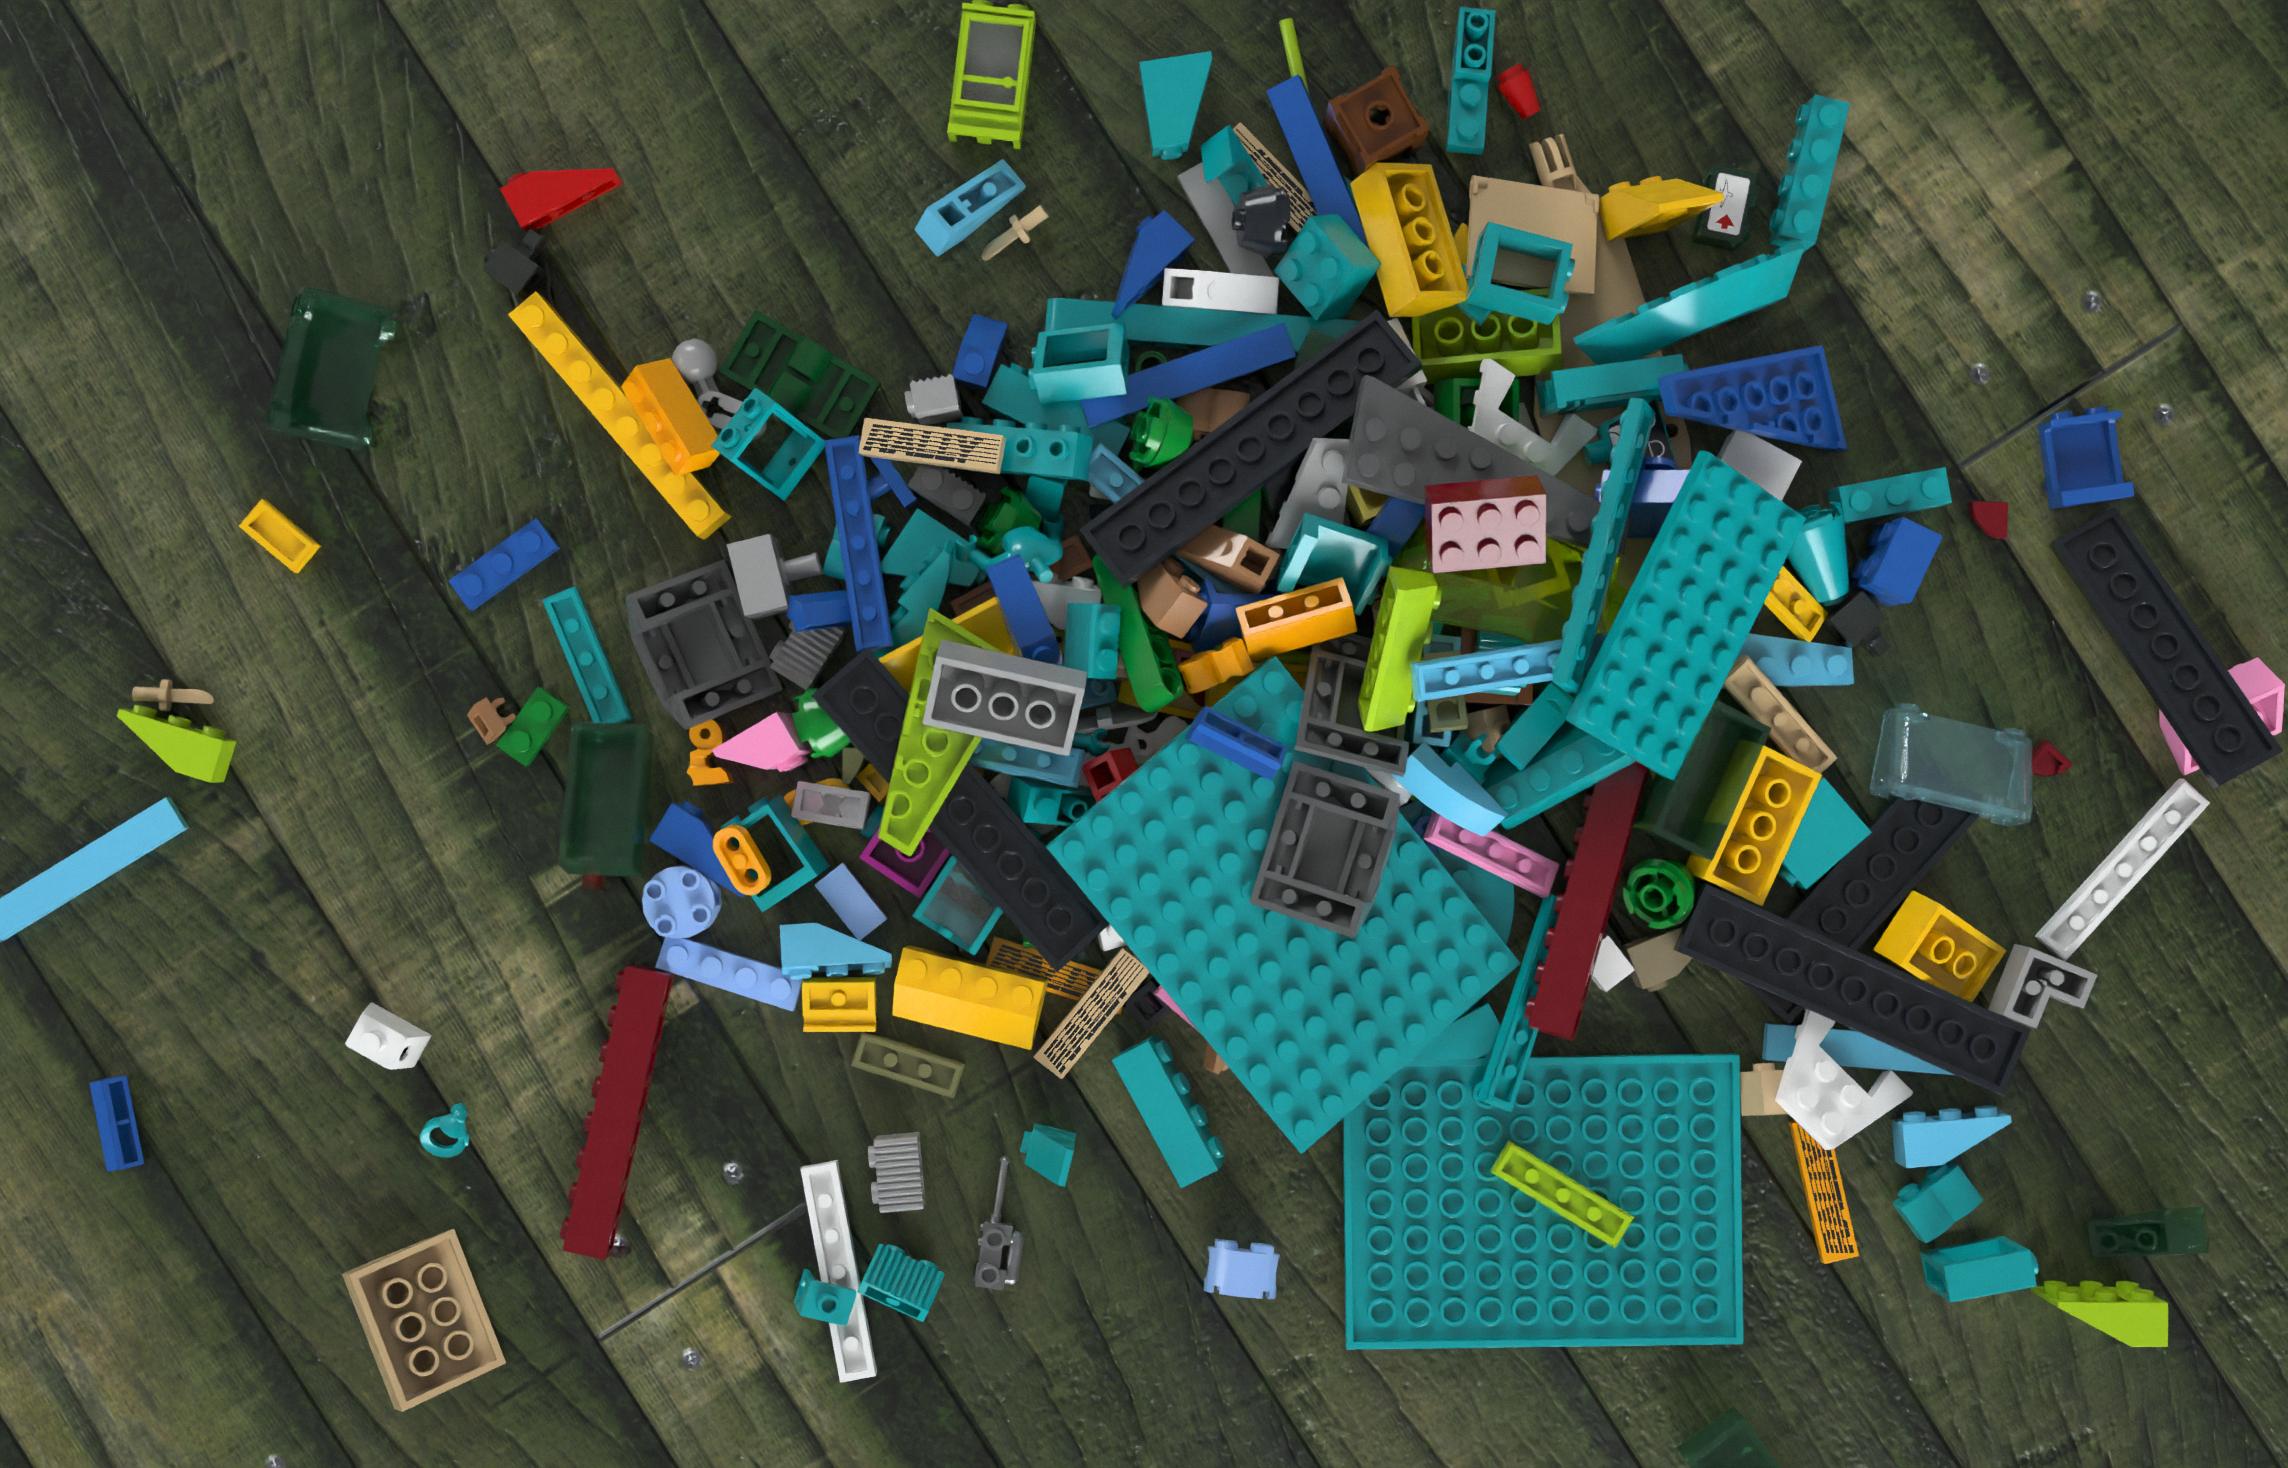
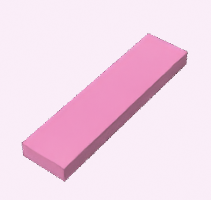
(1494, 854)

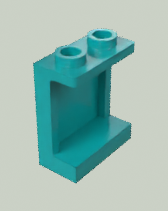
(1329, 551)

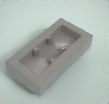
(831, 805)

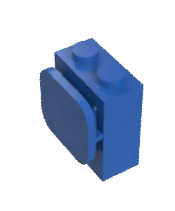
(1653, 496)

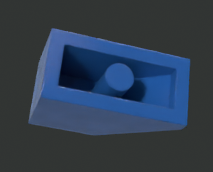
(980, 353)

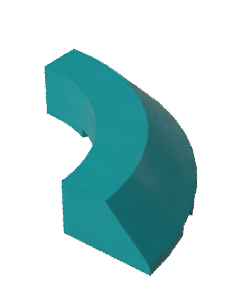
(1694, 308)

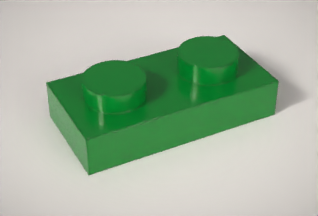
(533, 726)

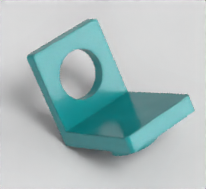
(823, 1300)

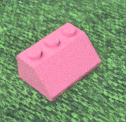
(2262, 690)
(767, 745)

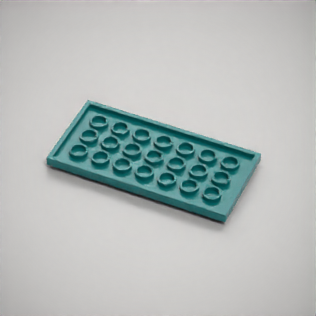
(1686, 616)

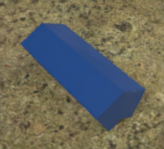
(819, 610)
(1237, 742)
(116, 1123)

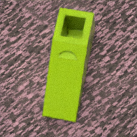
(186, 750)

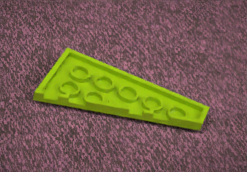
(926, 756)

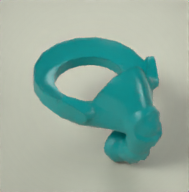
(451, 1125)

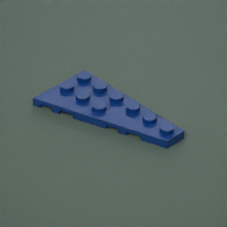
(1768, 396)

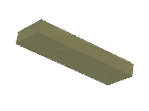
(908, 1064)

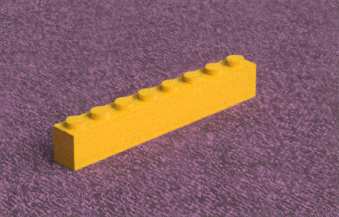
(616, 414)

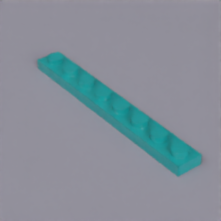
(1600, 558)

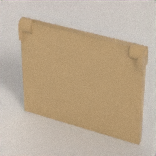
(1541, 211)

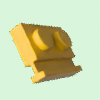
(839, 1004)

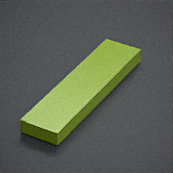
(1562, 1194)

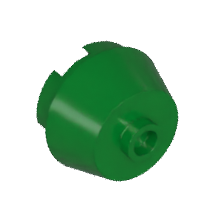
(1161, 433)
(1009, 513)
(816, 727)
(1660, 892)

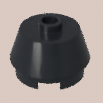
(1262, 220)

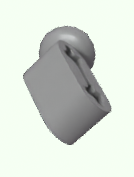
(697, 365)

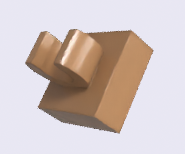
(487, 721)

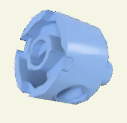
(681, 902)
(1241, 1270)

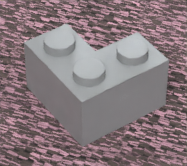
(2033, 978)

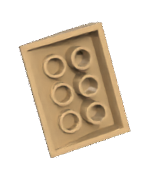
(424, 1319)

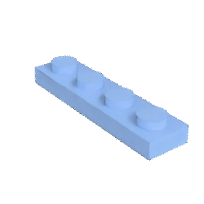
(729, 972)

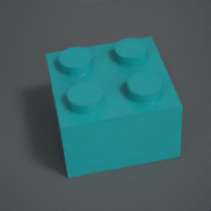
(1327, 267)

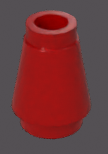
(1519, 90)

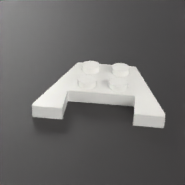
(1514, 437)
(1825, 1096)

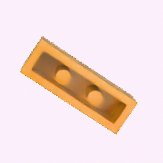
(671, 416)
(1296, 619)

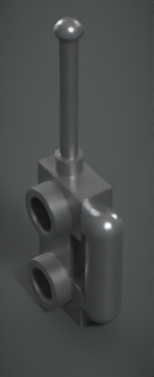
(994, 1237)

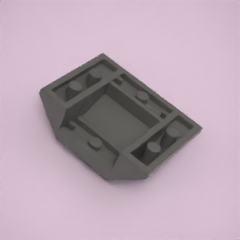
(699, 645)
(1330, 712)
(1327, 849)

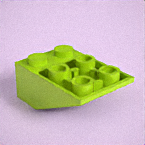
(2120, 1311)

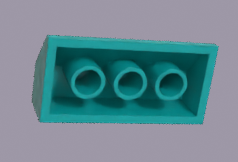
(1558, 771)

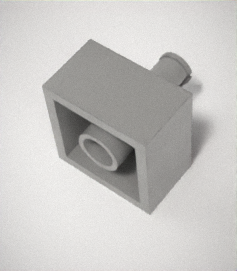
(766, 576)

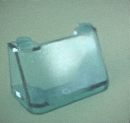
(1955, 765)

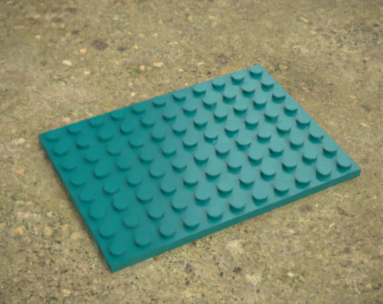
(1283, 1002)
(1471, 1262)

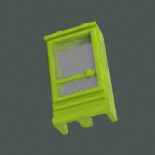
(992, 72)

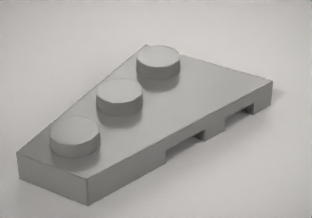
(1316, 490)

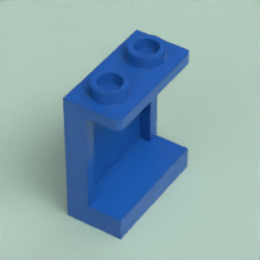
(2082, 458)
(1219, 617)

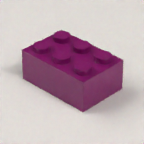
(911, 872)

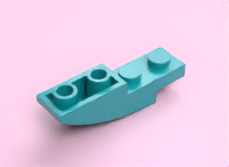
(1470, 80)
(919, 594)

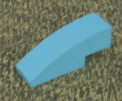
(1450, 791)

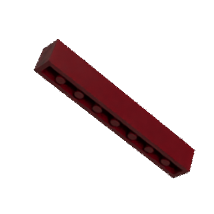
(1586, 903)
(617, 1111)

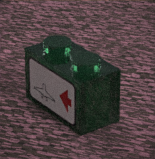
(1726, 223)

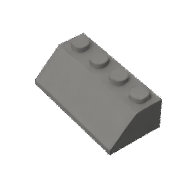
(1005, 697)

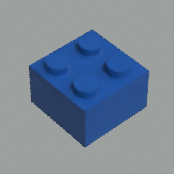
(1895, 561)

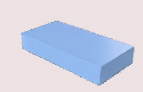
(851, 901)

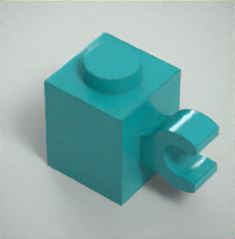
(1469, 755)

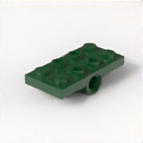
(800, 376)

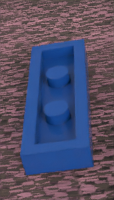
(504, 564)

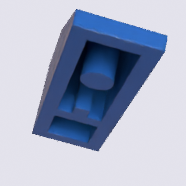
(1158, 246)
(1023, 612)
(691, 840)

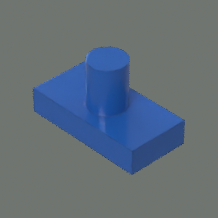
(887, 479)

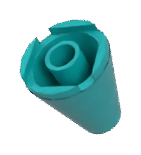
(1821, 553)

